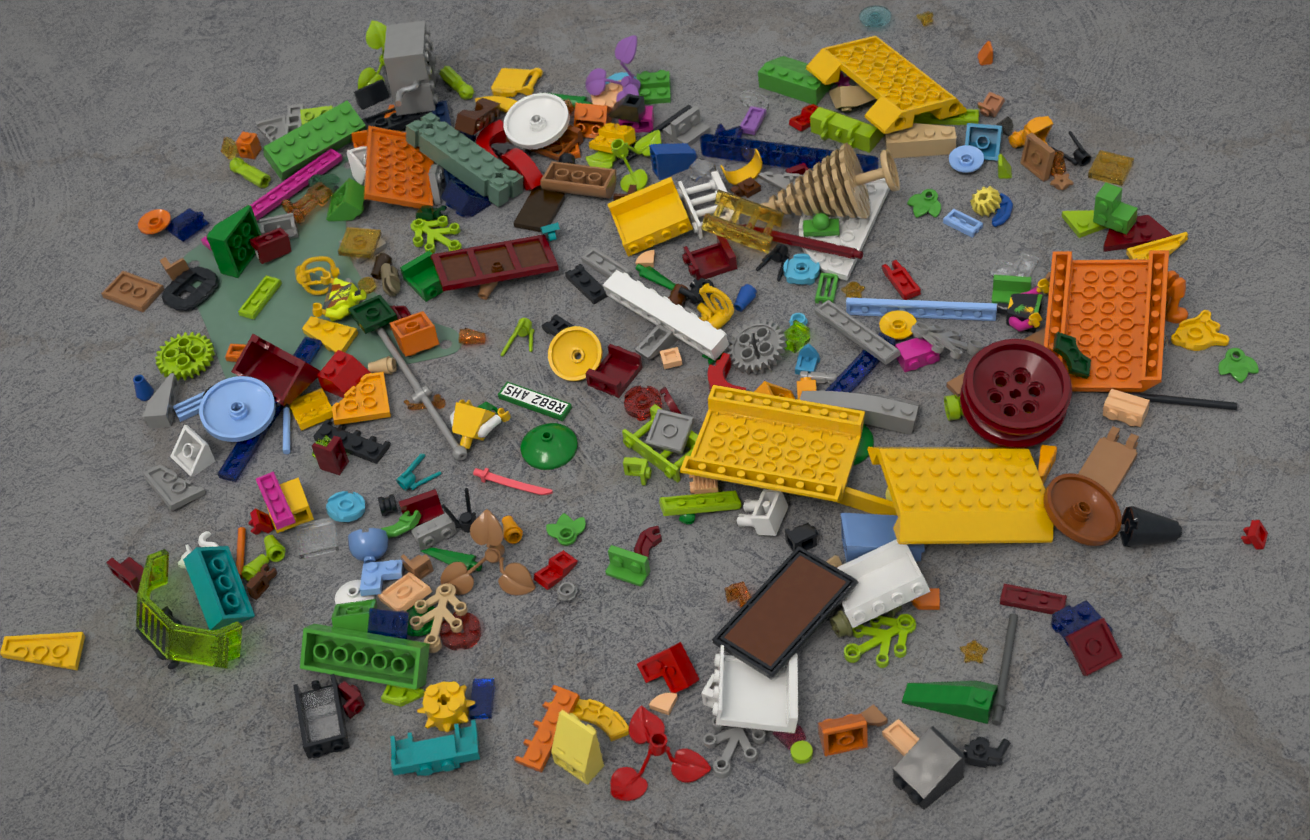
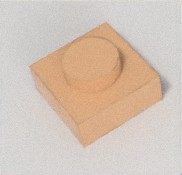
(671, 358)

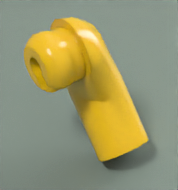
(705, 312)

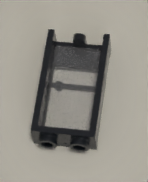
(321, 719)

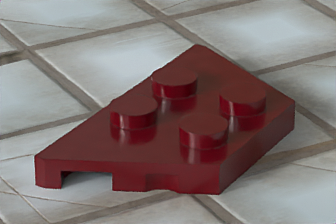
(1142, 232)

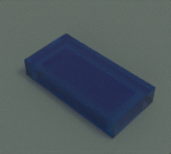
(483, 696)

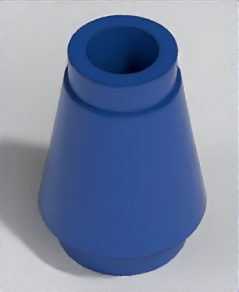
(745, 297)
(143, 389)

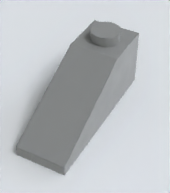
(159, 408)

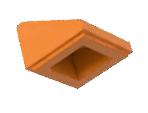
(985, 55)

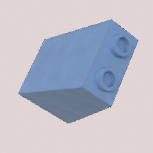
(868, 532)

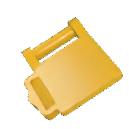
(512, 81)

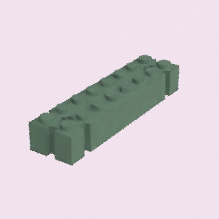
(464, 159)

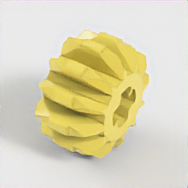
(986, 201)

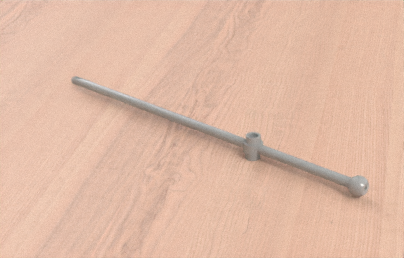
(421, 394)

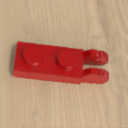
(901, 280)

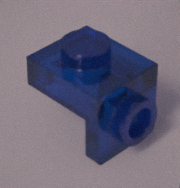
(732, 132)

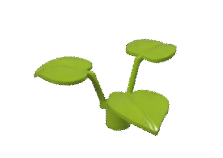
(375, 39)
(620, 149)

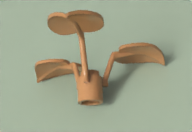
(488, 531)

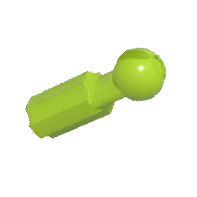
(456, 83)
(249, 172)

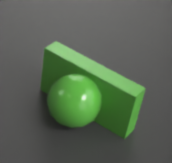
(821, 226)

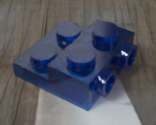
(1073, 618)

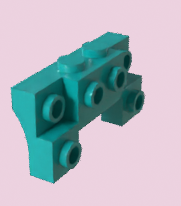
(436, 753)

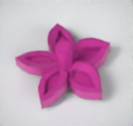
(843, 81)

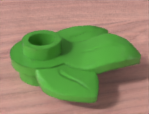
(923, 204)
(1239, 366)
(566, 529)

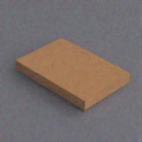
(133, 291)

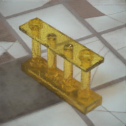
(739, 233)

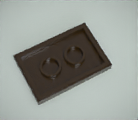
(539, 209)

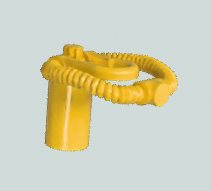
(303, 274)
(720, 316)

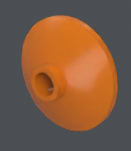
(154, 221)

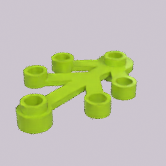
(422, 226)
(882, 637)

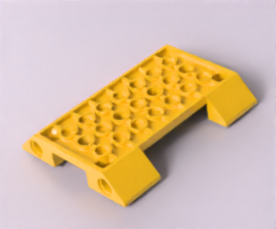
(890, 78)

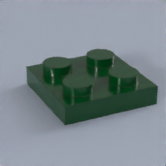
(372, 314)

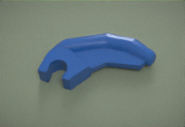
(1004, 212)

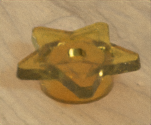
(848, 290)
(973, 646)

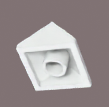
(192, 452)

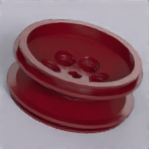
(1040, 375)

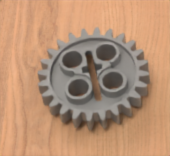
(769, 343)

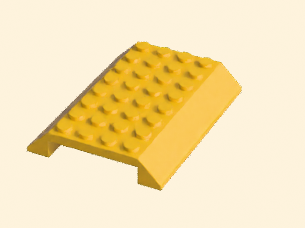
(776, 443)
(964, 495)

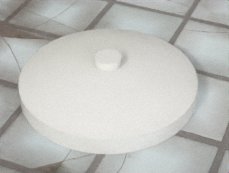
(536, 121)

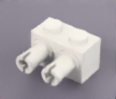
(767, 512)

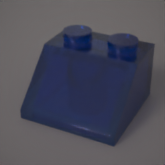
(464, 199)

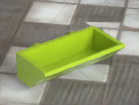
(845, 129)

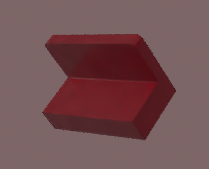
(271, 245)
(331, 457)
(426, 503)
(128, 572)

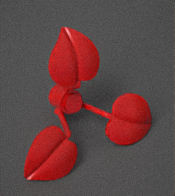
(645, 727)

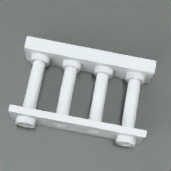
(714, 184)

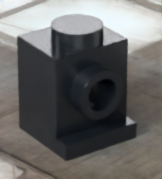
(801, 536)

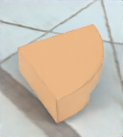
(646, 259)
(664, 703)

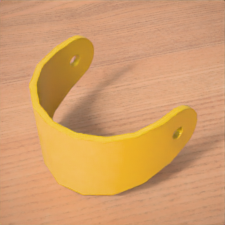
(751, 170)

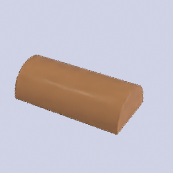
(579, 180)

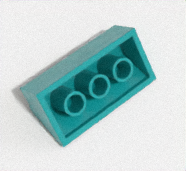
(218, 586)

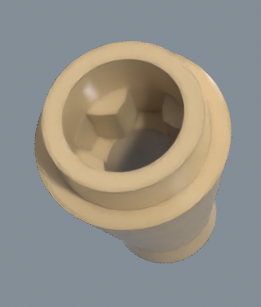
(387, 365)

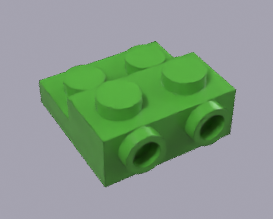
(655, 87)

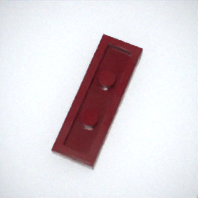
(1032, 599)

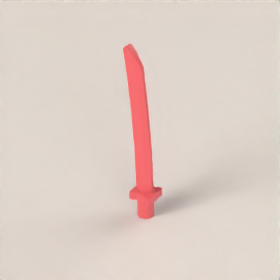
(486, 475)

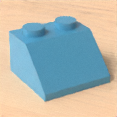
(985, 138)

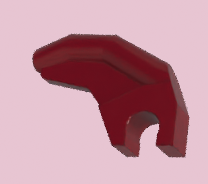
(647, 540)

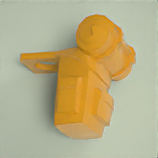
(1039, 126)

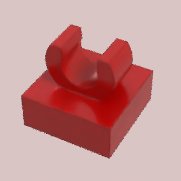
(260, 522)
(1255, 534)

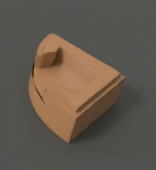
(874, 716)

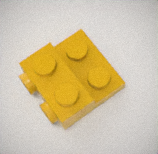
(611, 132)

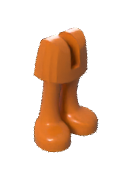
(1175, 291)

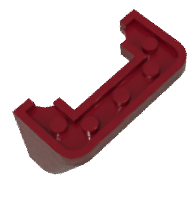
(276, 368)

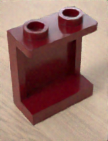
(710, 260)
(615, 371)

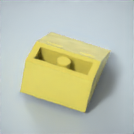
(577, 748)

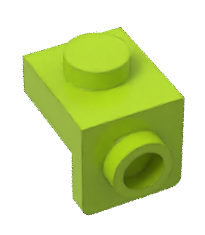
(637, 467)

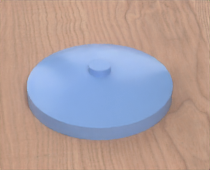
(237, 409)

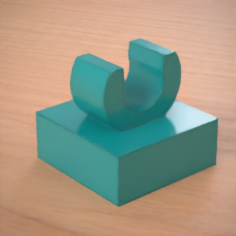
(550, 230)

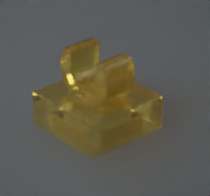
(229, 148)

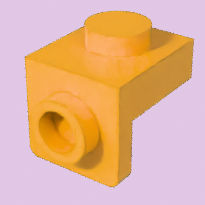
(805, 384)

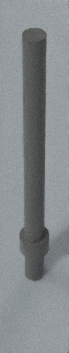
(999, 701)

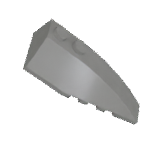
(879, 409)

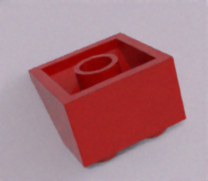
(341, 373)

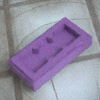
(753, 120)

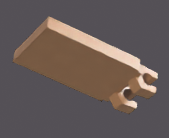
(1110, 460)

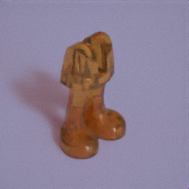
(317, 194)

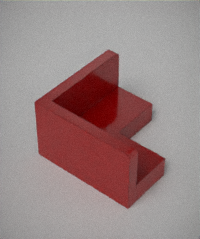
(672, 665)

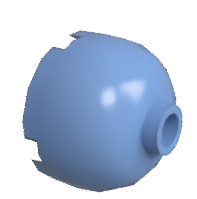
(368, 545)

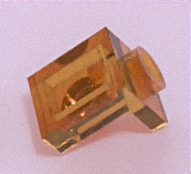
(737, 592)

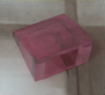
(789, 739)

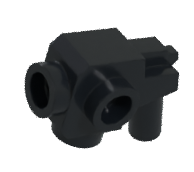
(694, 294)
(982, 755)

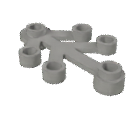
(945, 339)
(734, 736)

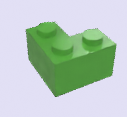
(1112, 212)

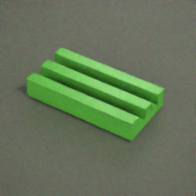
(829, 276)

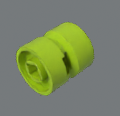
(952, 407)

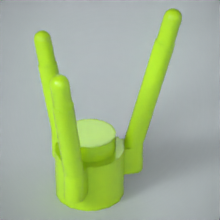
(522, 329)

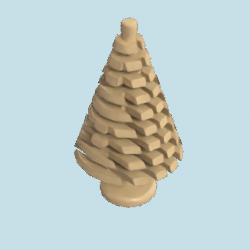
(835, 186)

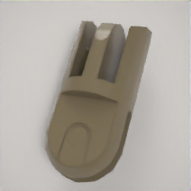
(390, 279)

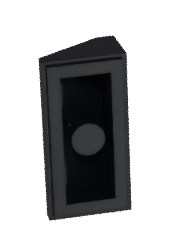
(371, 94)

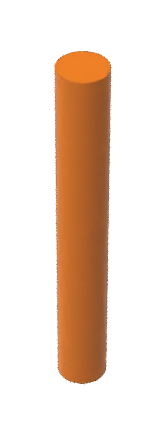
(240, 550)

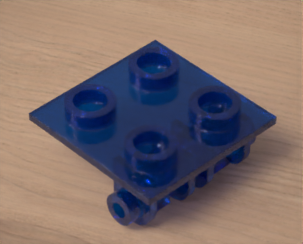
(187, 224)
(388, 623)

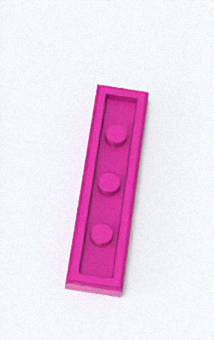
(275, 500)

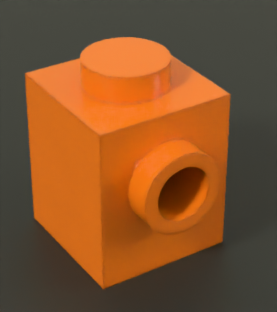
(248, 145)

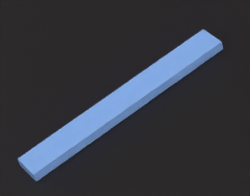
(923, 309)

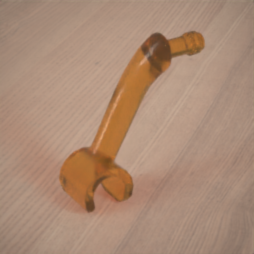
(438, 402)

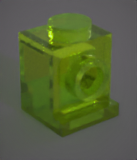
(797, 336)

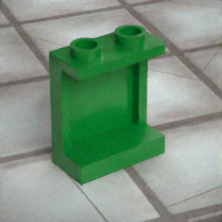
(422, 276)

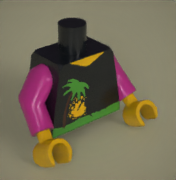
(1025, 308)

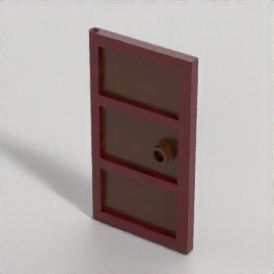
(494, 262)

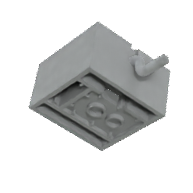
(411, 67)

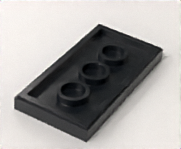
(394, 122)

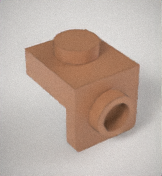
(991, 105)

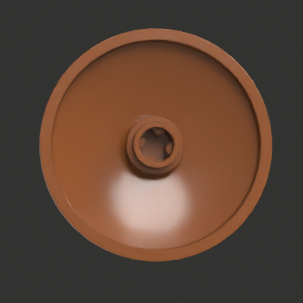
(1082, 509)

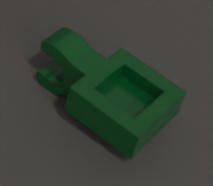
(428, 213)

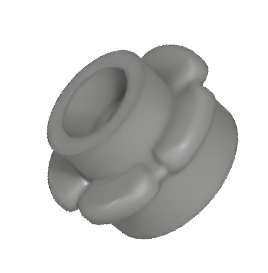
(564, 588)

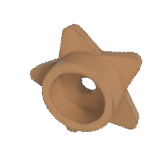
(1061, 182)

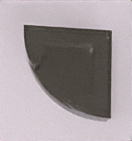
(1007, 126)

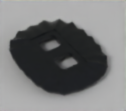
(183, 283)

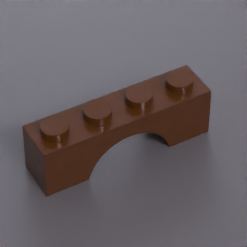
(474, 121)

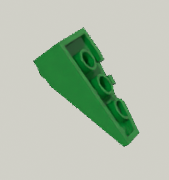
(957, 698)

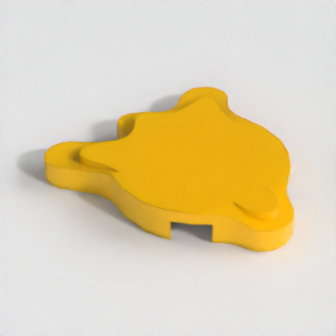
(1199, 333)

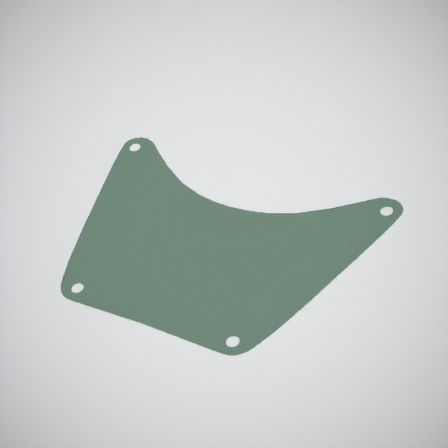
(292, 305)

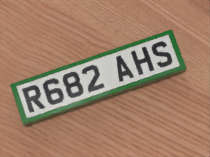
(534, 401)

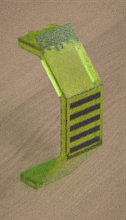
(180, 641)

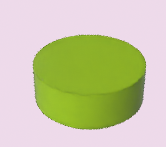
(801, 752)

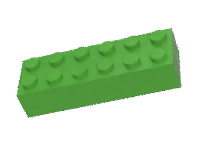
(313, 139)
(364, 656)

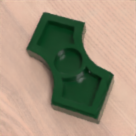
(1067, 348)

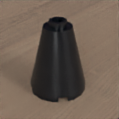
(1147, 528)

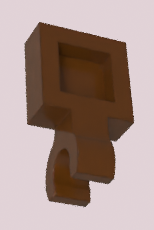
(746, 188)
(259, 583)

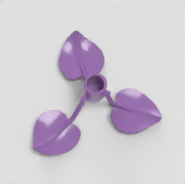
(625, 52)

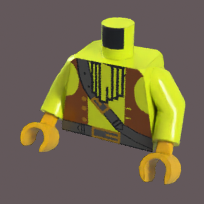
(339, 298)

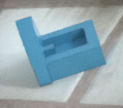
(807, 359)

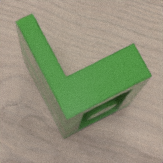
(1007, 285)

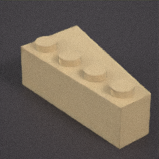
(921, 141)

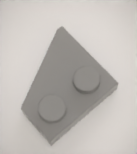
(435, 177)

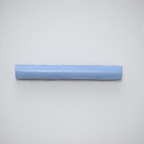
(286, 429)

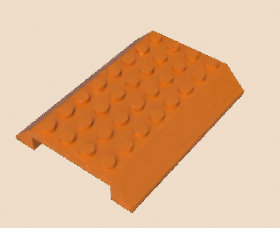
(1115, 316)

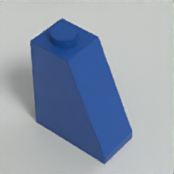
(671, 158)

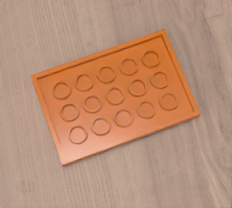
(396, 170)

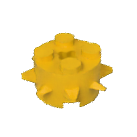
(445, 705)

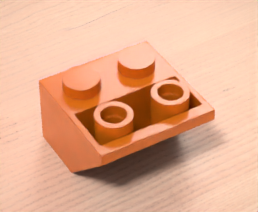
(591, 118)

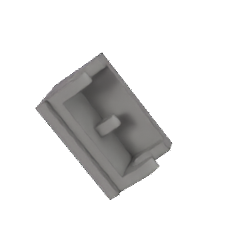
(285, 221)

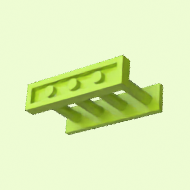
(659, 460)

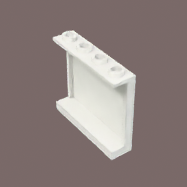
(886, 581)
(752, 699)

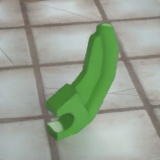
(405, 523)

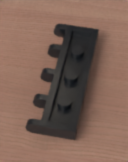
(353, 442)

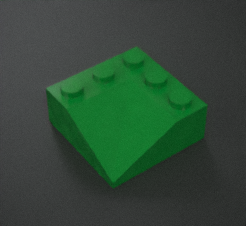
(231, 241)

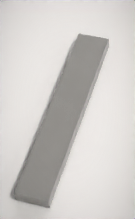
(857, 332)

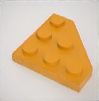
(364, 401)

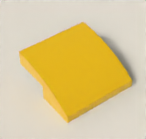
(311, 409)

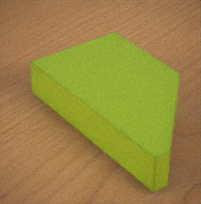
(400, 695)

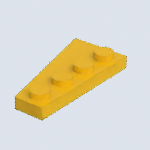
(53, 649)

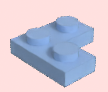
(376, 572)

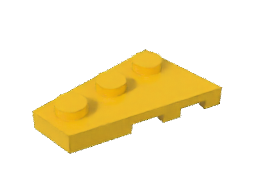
(332, 334)

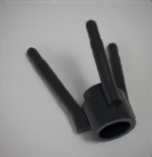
(1080, 155)
(778, 254)
(466, 518)

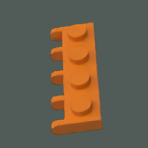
(541, 745)

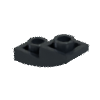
(502, 148)

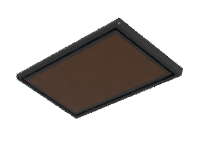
(785, 612)

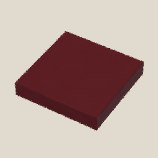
(1093, 646)

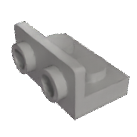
(433, 531)

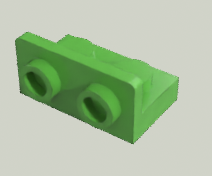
(627, 566)

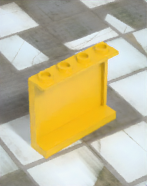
(649, 216)

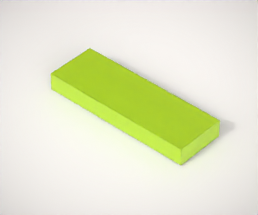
(260, 297)

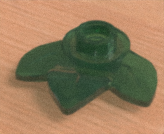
(328, 180)

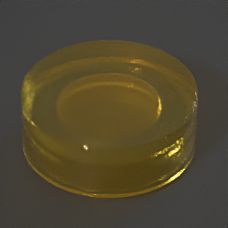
(367, 284)

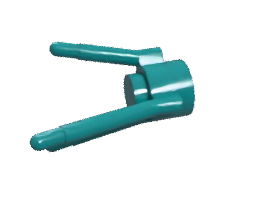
(407, 478)

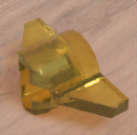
(925, 17)

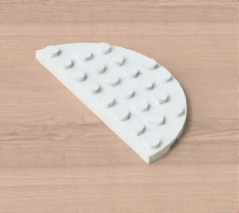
(852, 233)

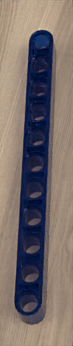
(771, 153)

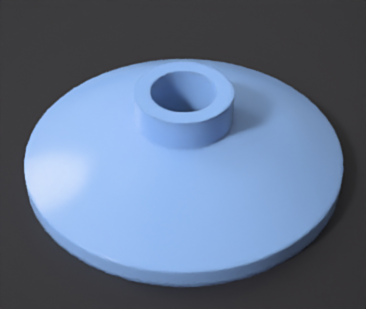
(966, 158)

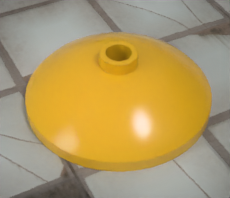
(567, 346)

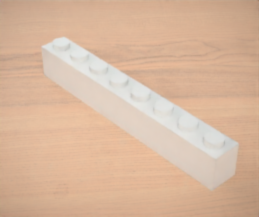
(662, 311)

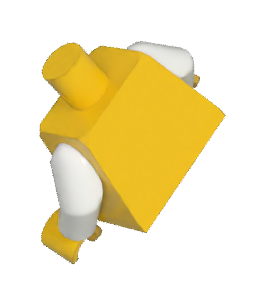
(474, 421)

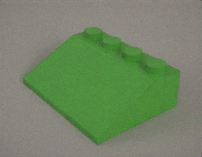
(792, 80)

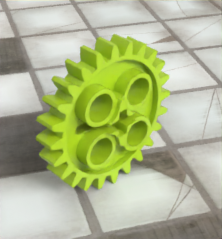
(185, 356)

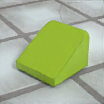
(1004, 168)

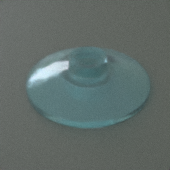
(875, 16)

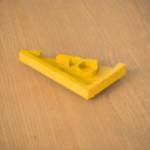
(1169, 243)

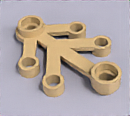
(444, 594)

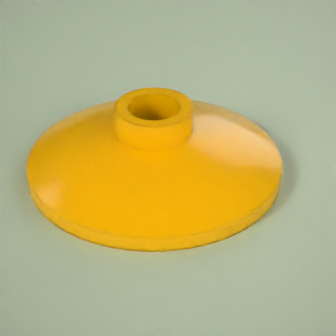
(897, 324)

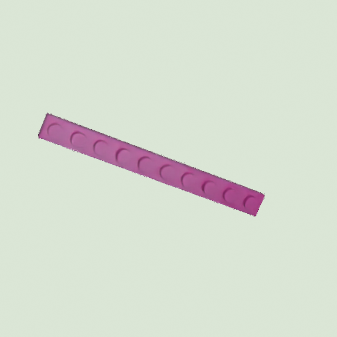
(291, 185)

